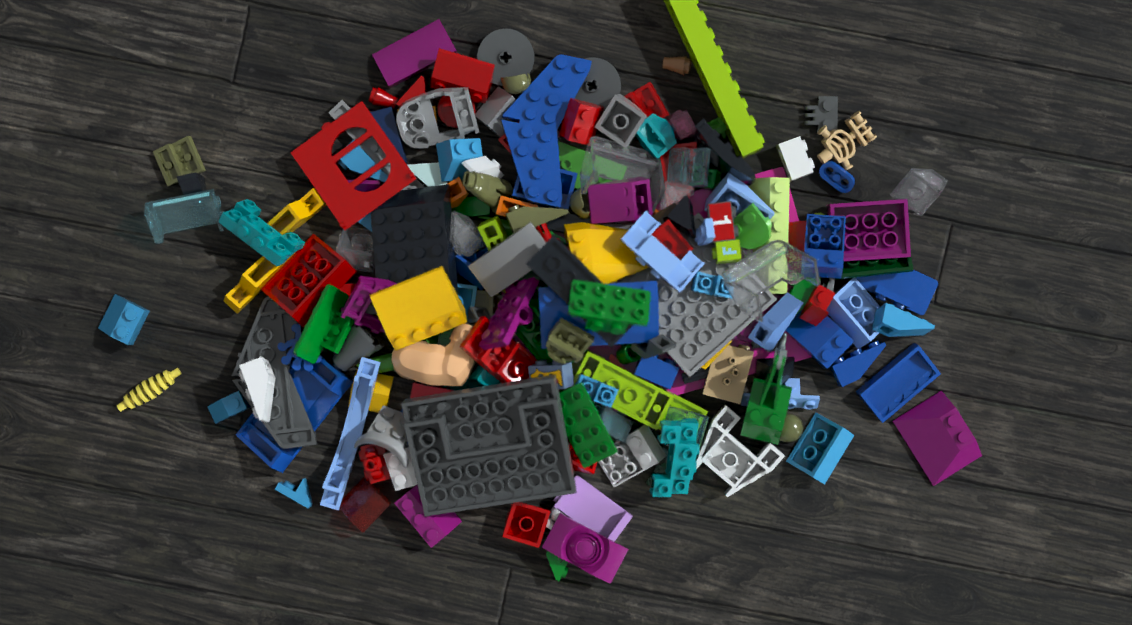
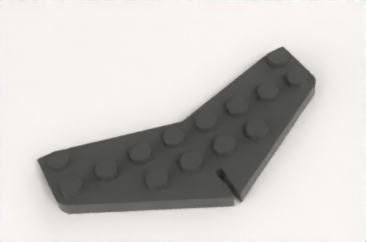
(288, 417)

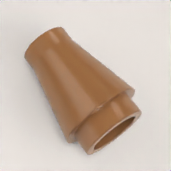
(677, 64)

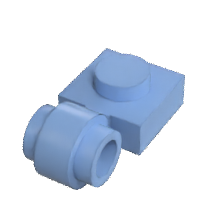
(705, 232)

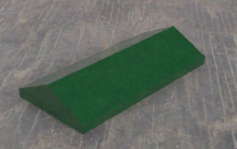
(876, 267)

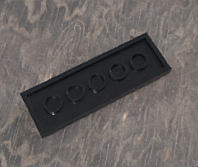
(558, 269)

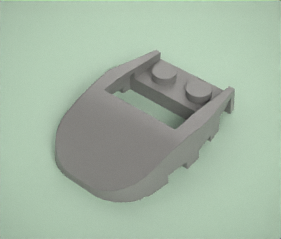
(418, 122)

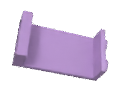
(593, 510)

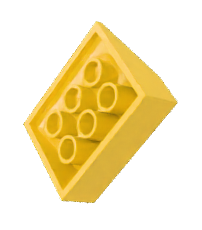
(419, 308)

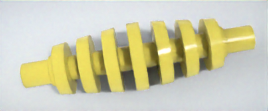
(149, 389)

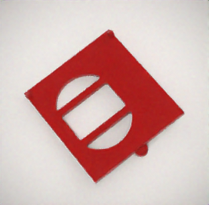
(321, 168)

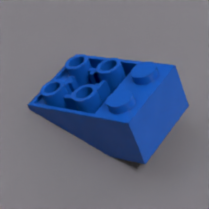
(826, 243)

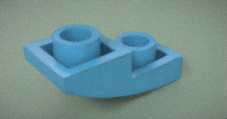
(710, 285)
(598, 390)

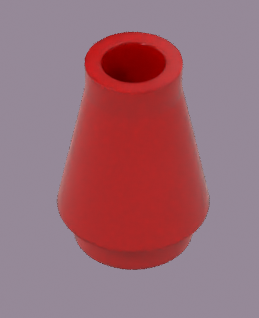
(382, 98)

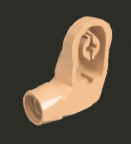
(435, 362)

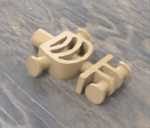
(833, 149)

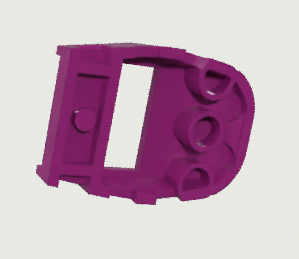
(360, 300)

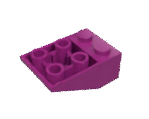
(619, 200)

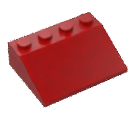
(304, 276)

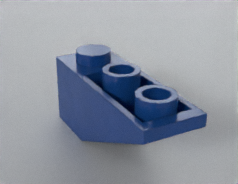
(855, 366)

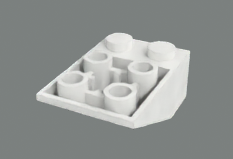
(260, 385)
(633, 456)

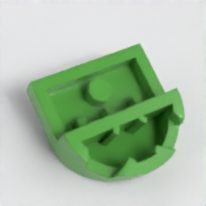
(753, 228)

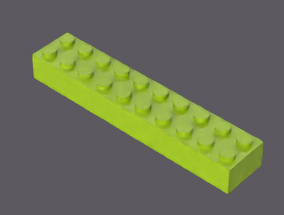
(715, 76)

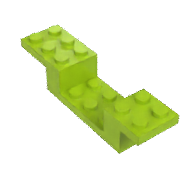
(635, 395)

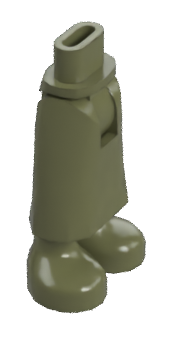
(487, 188)

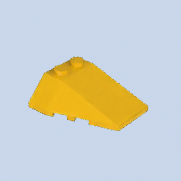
(602, 250)

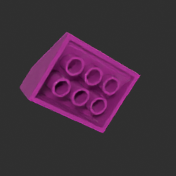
(874, 229)

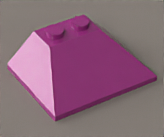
(938, 437)

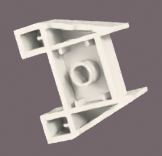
(730, 457)

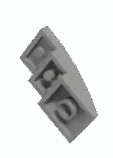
(507, 260)

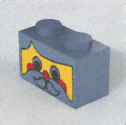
(563, 372)

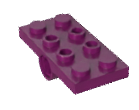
(510, 314)

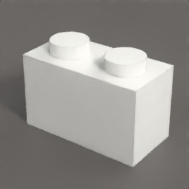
(795, 158)

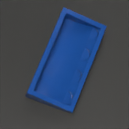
(898, 382)

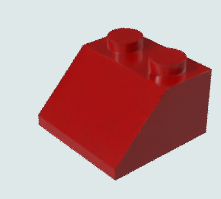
(580, 121)

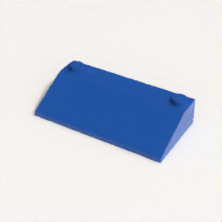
(553, 308)
(319, 394)

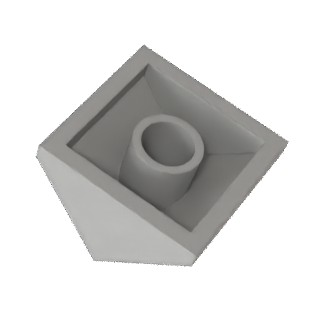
(491, 112)

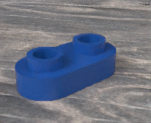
(835, 178)

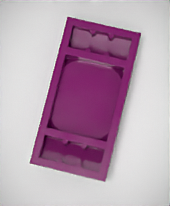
(585, 548)

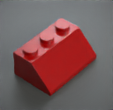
(457, 71)

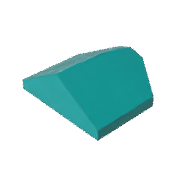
(656, 135)

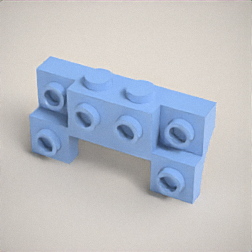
(657, 256)

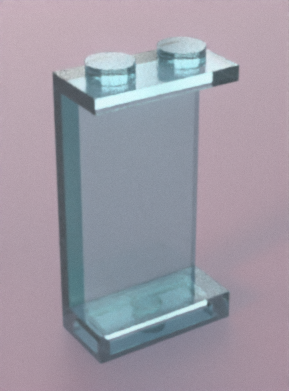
(183, 213)

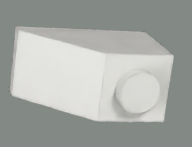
(483, 165)

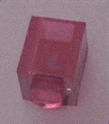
(682, 124)

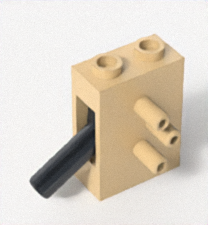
(726, 374)

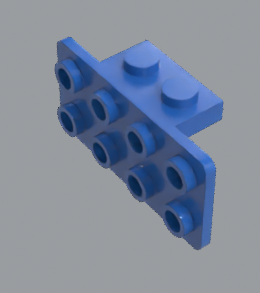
(904, 289)

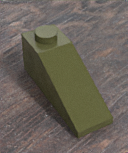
(519, 217)

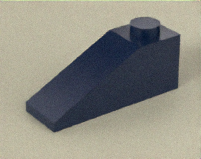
(388, 123)

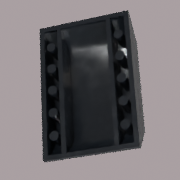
(414, 234)

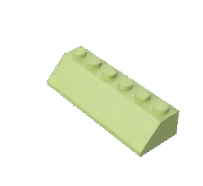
(775, 195)

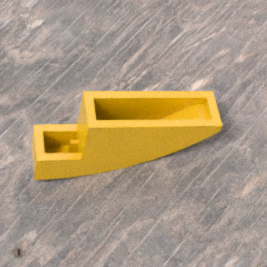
(298, 212)
(251, 283)

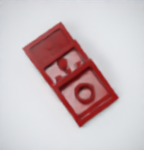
(503, 363)

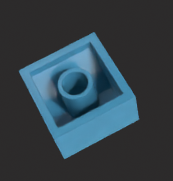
(453, 153)
(123, 320)

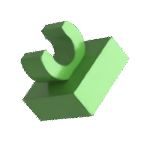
(719, 126)

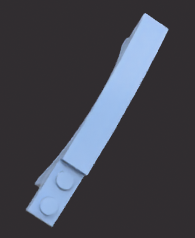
(345, 455)

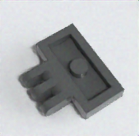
(824, 114)

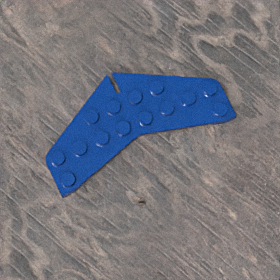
(535, 137)

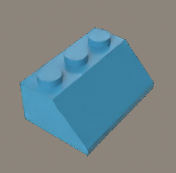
(820, 448)

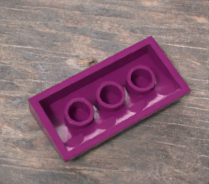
(412, 53)

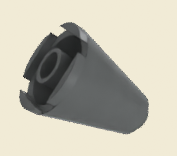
(358, 344)

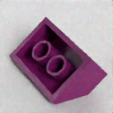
(432, 527)

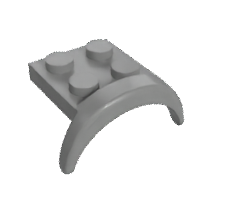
(388, 433)

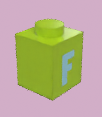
(726, 252)

